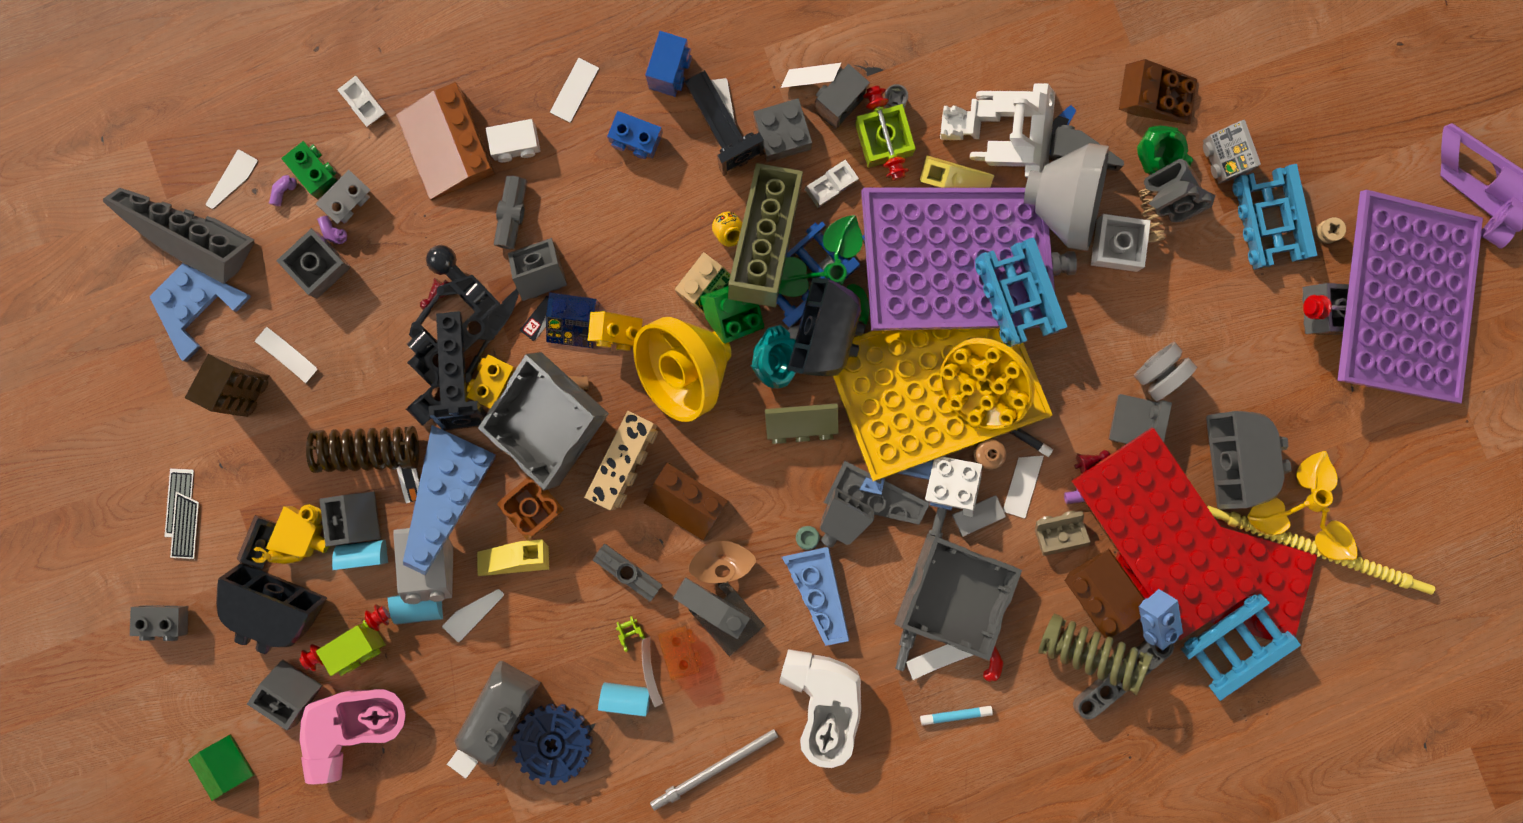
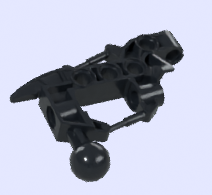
(488, 313)

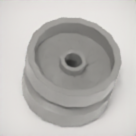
(1166, 371)

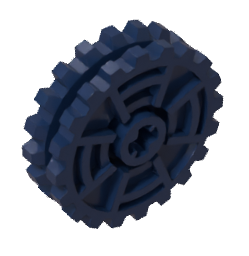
(570, 738)

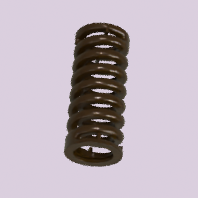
(347, 443)

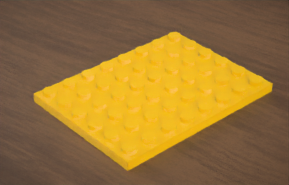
(899, 402)

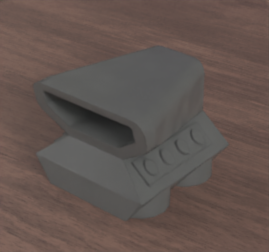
(1178, 192)

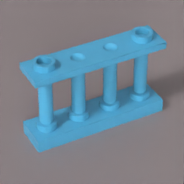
(1261, 657)

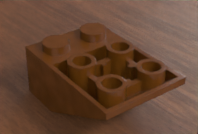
(1157, 92)

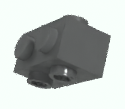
(158, 621)

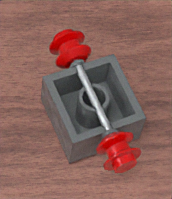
(1325, 308)

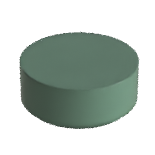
(807, 537)

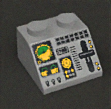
(1231, 152)

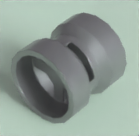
(897, 94)
(1064, 263)

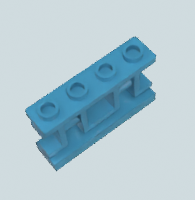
(1293, 214)
(1037, 287)

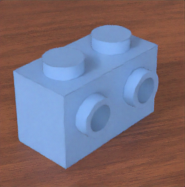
(1160, 619)

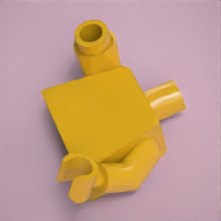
(294, 536)

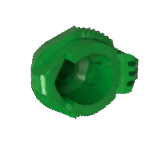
(1162, 147)

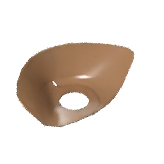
(737, 559)

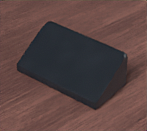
(257, 536)

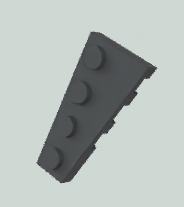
(891, 503)

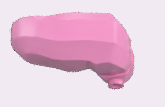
(345, 721)

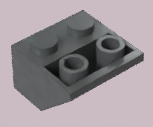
(350, 518)
(284, 695)

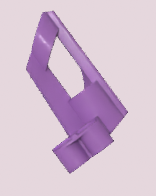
(1500, 199)

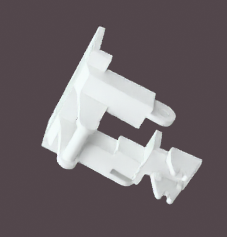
(990, 107)

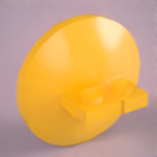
(987, 383)

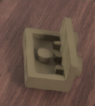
(1061, 533)

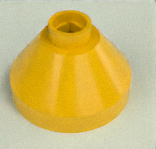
(680, 366)

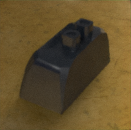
(827, 330)
(265, 608)

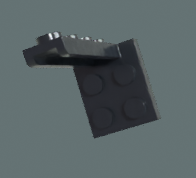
(734, 148)
(454, 408)

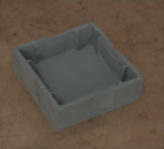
(543, 420)
(957, 597)

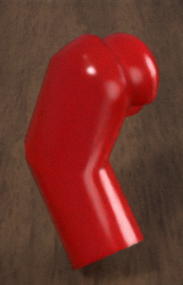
(995, 667)

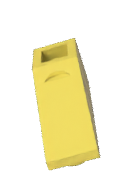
(951, 175)
(514, 558)

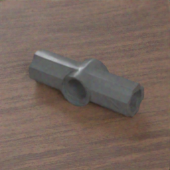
(510, 212)
(614, 563)

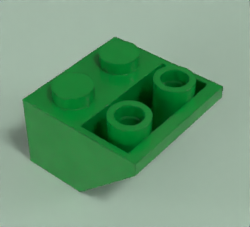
(731, 317)

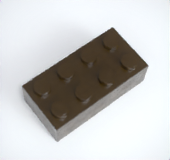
(227, 386)

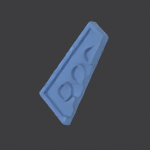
(818, 585)

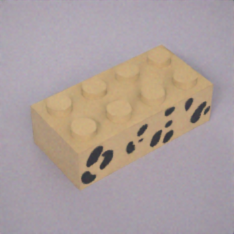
(621, 461)

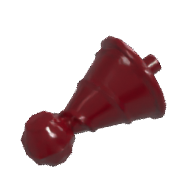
(436, 283)
(1085, 462)

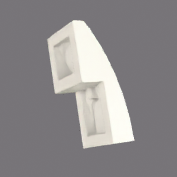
(361, 101)
(831, 184)

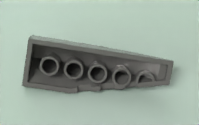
(189, 238)

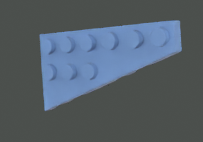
(447, 484)

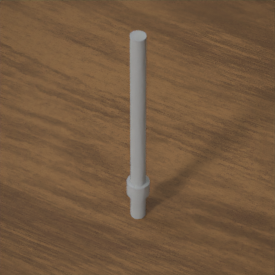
(673, 793)

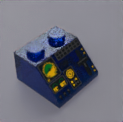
(569, 319)

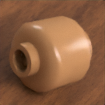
(981, 454)

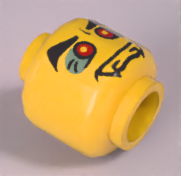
(727, 228)

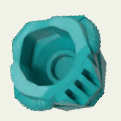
(773, 357)

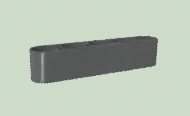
(1092, 693)

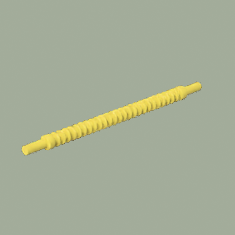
(1403, 580)

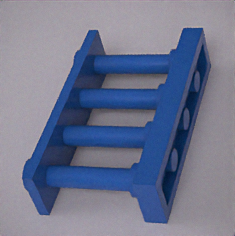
(792, 313)

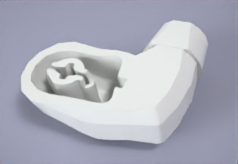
(832, 708)

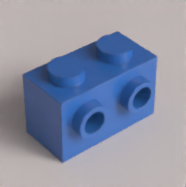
(630, 134)

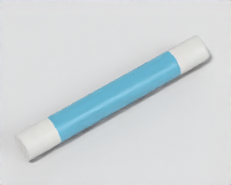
(956, 715)

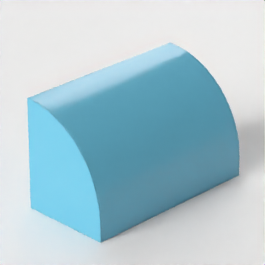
(359, 554)
(410, 613)
(624, 699)

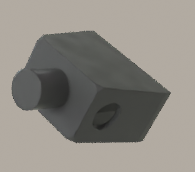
(844, 518)

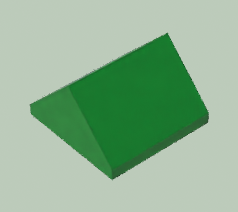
(221, 767)

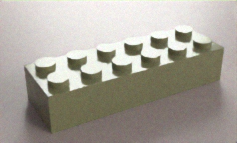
(765, 235)

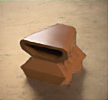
(530, 508)

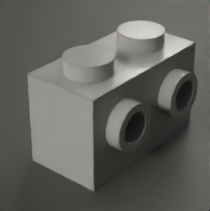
(339, 194)

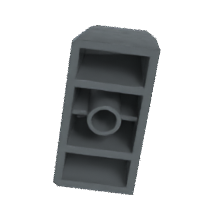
(1246, 458)
(496, 714)

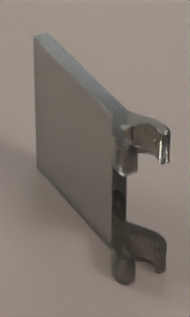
(726, 641)

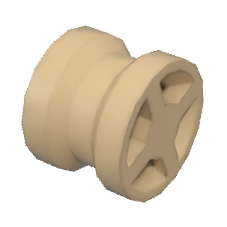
(1325, 233)

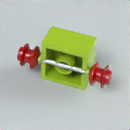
(885, 134)
(347, 650)

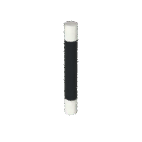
(1032, 441)

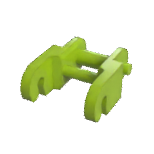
(622, 636)

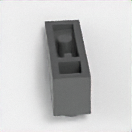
(1068, 139)
(712, 607)

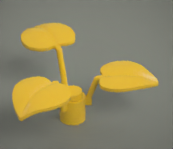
(1320, 476)

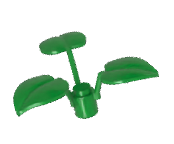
(845, 240)

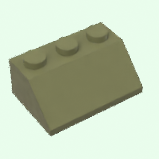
(801, 423)

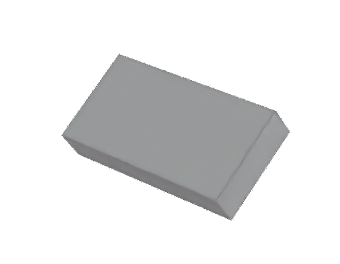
(985, 513)

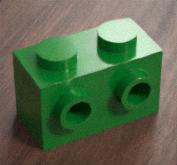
(310, 169)

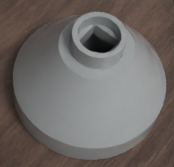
(1070, 194)

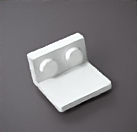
(954, 484)

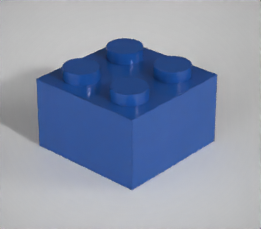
(668, 64)

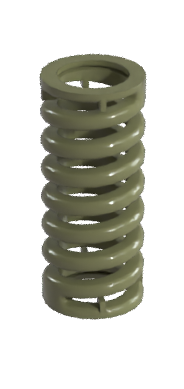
(1132, 680)

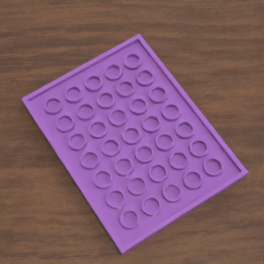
(926, 248)
(1410, 297)

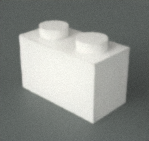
(513, 140)

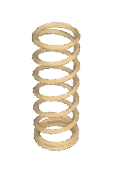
(1156, 236)

